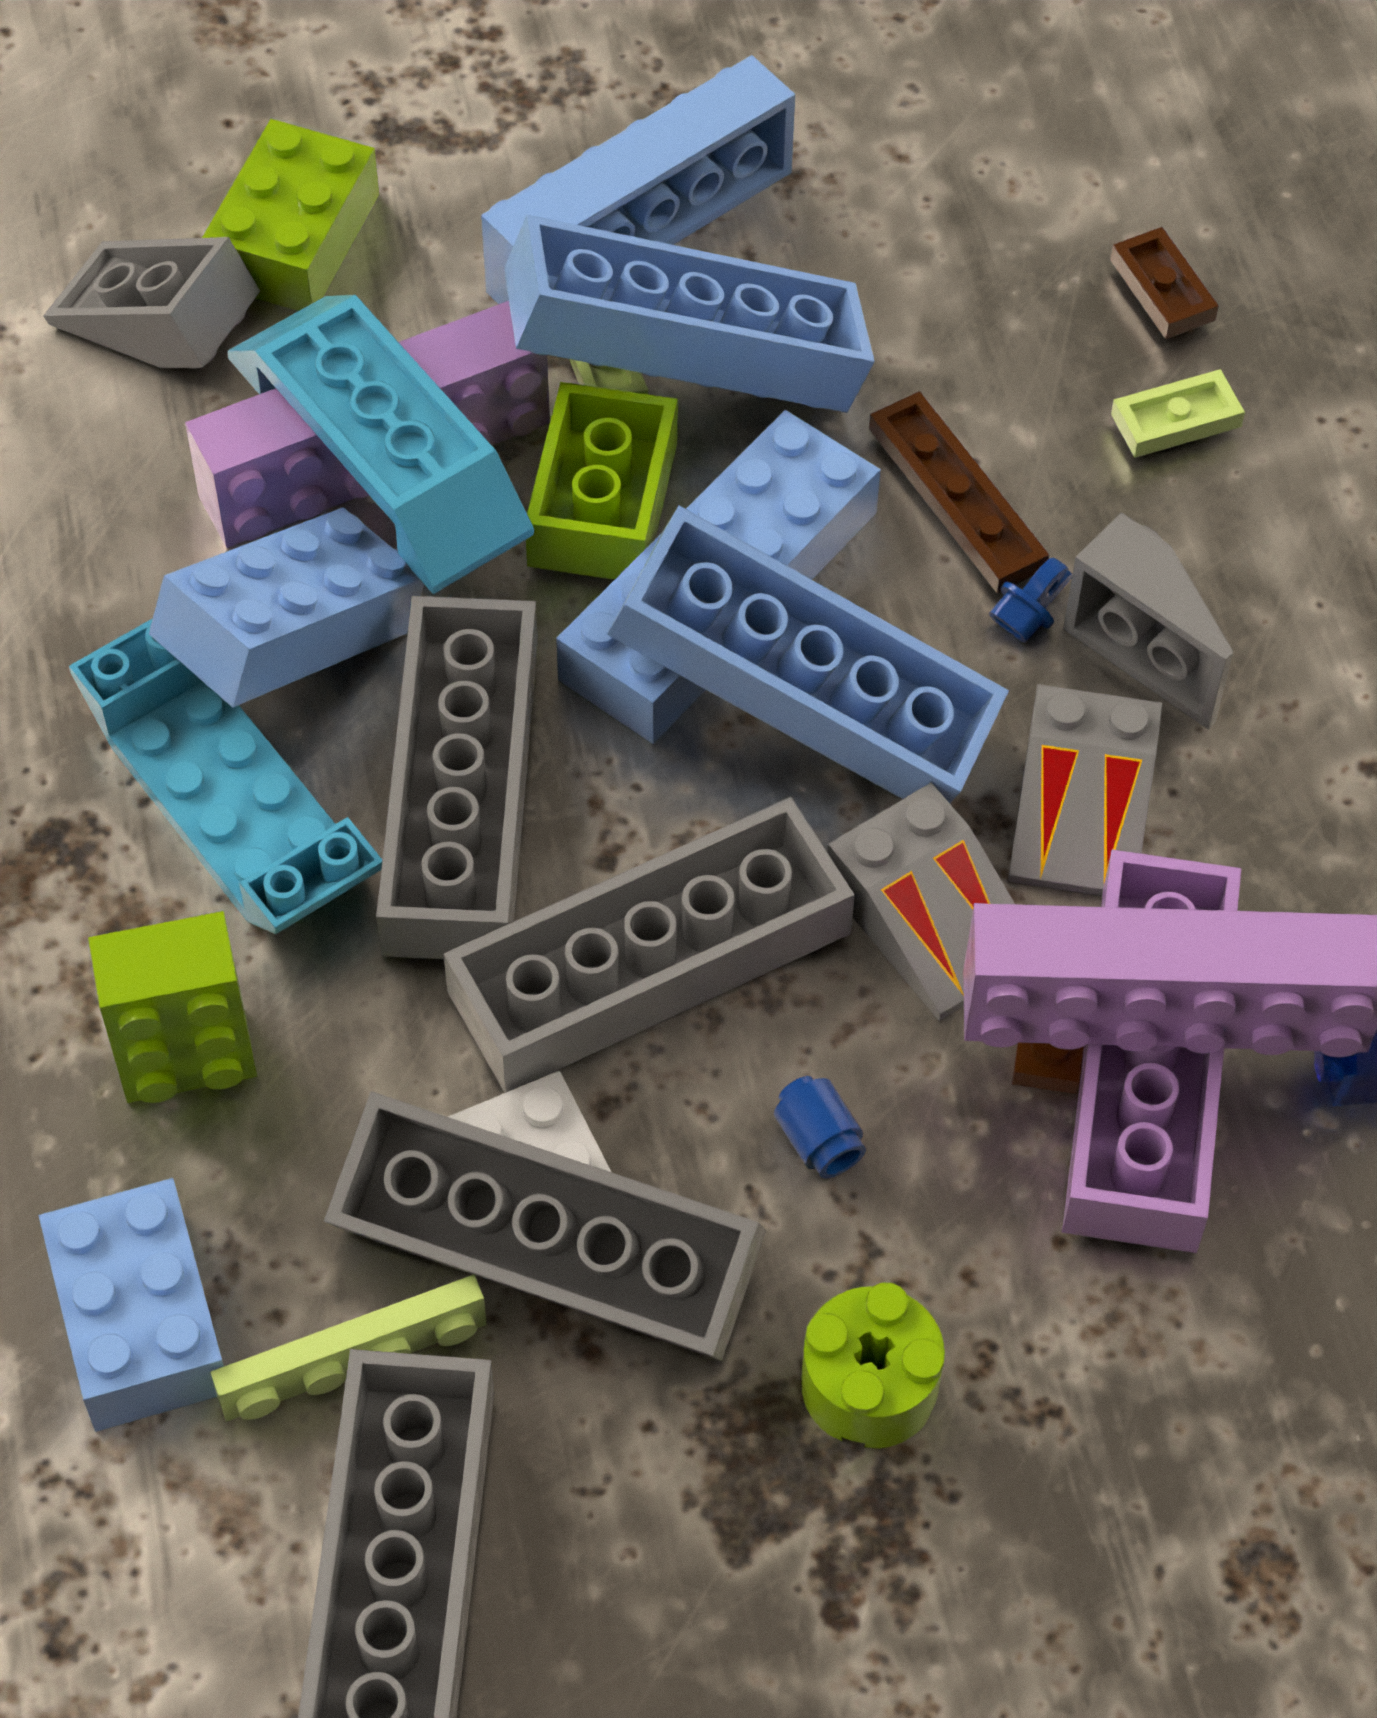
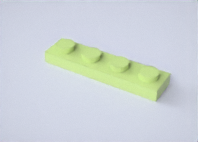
(321, 1359)

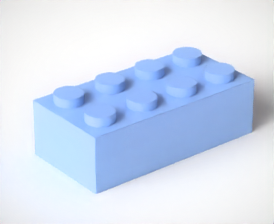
(285, 606)

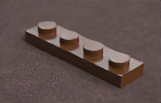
(958, 491)

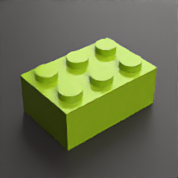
(297, 210)
(601, 480)
(173, 1007)

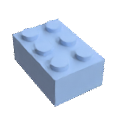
(132, 1304)

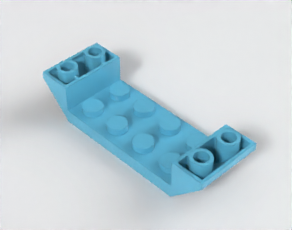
(392, 435)
(221, 784)

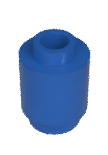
(820, 1126)

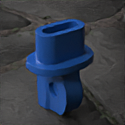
(1025, 610)

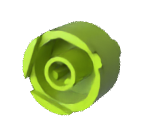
(841, 1359)

